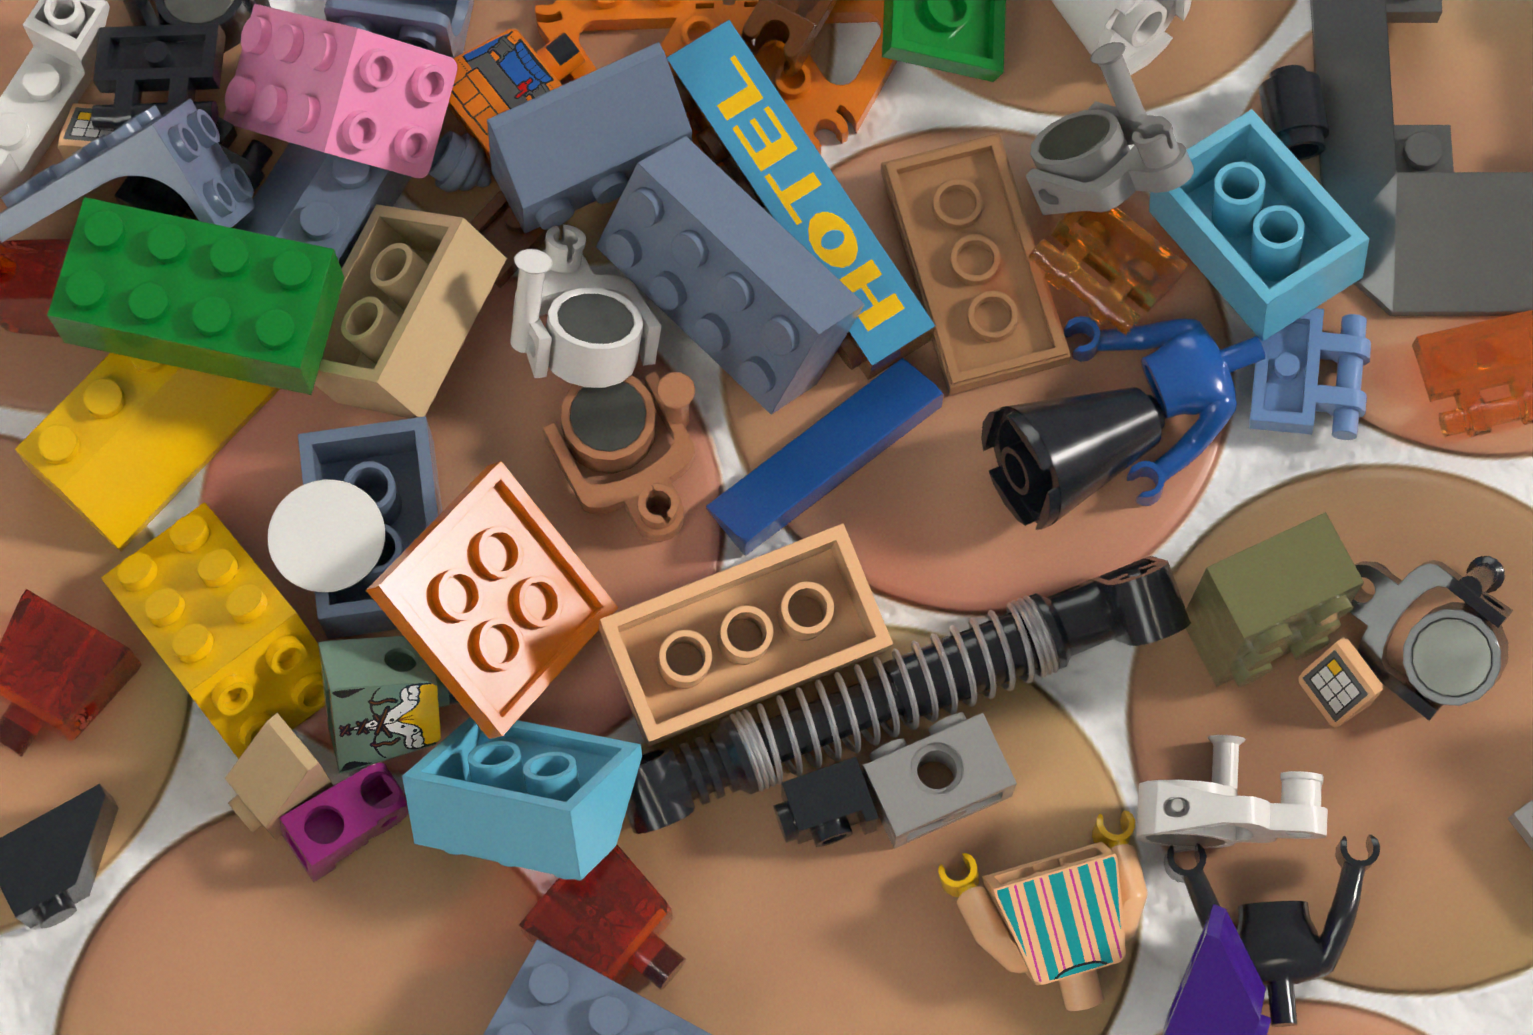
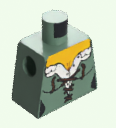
(379, 700)

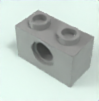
(913, 809)

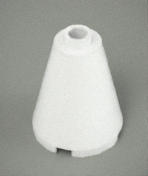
(1132, 22)

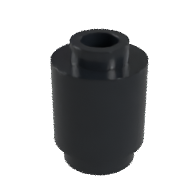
(1295, 110)

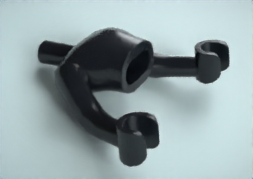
(1281, 933)

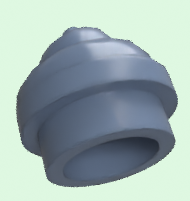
(459, 163)

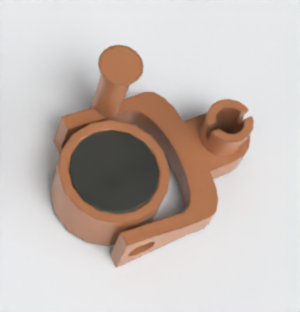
(612, 433)

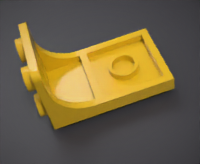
(221, 628)

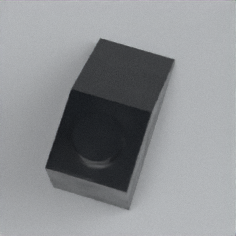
(56, 858)

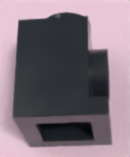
(826, 805)

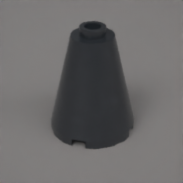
(1067, 448)

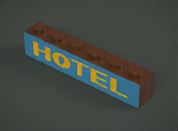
(781, 169)

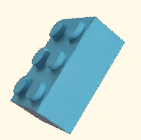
(1261, 227)

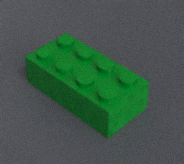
(197, 295)

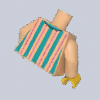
(1059, 912)

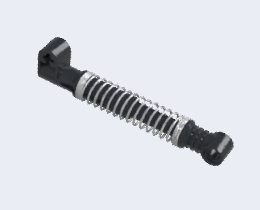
(1035, 636)

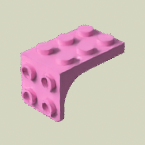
(340, 90)

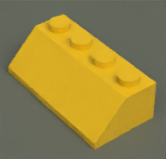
(136, 439)

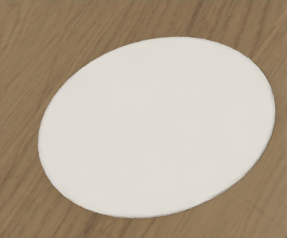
(326, 535)

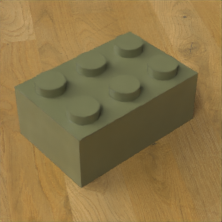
(1272, 601)

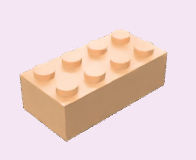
(745, 635)

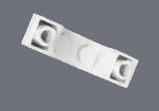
(47, 82)

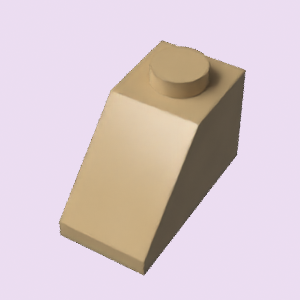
(274, 777)

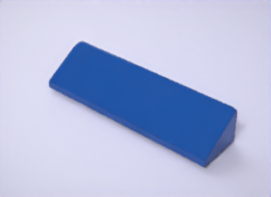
(825, 455)

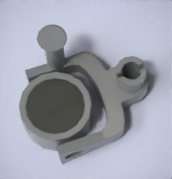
(1086, 154)

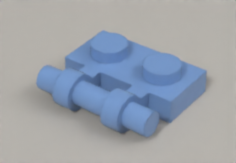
(1287, 379)

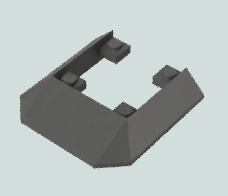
(1434, 234)

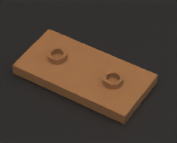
(972, 263)

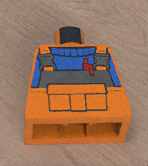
(504, 75)

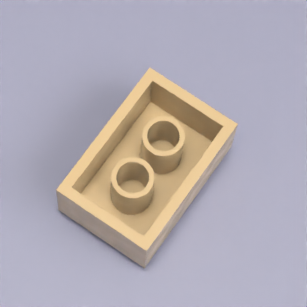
(405, 309)

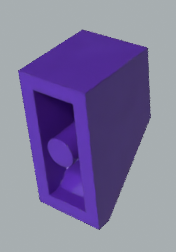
(1219, 987)

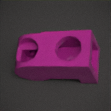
(343, 819)

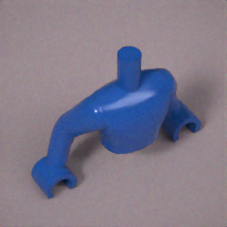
(1185, 378)

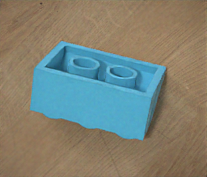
(523, 798)

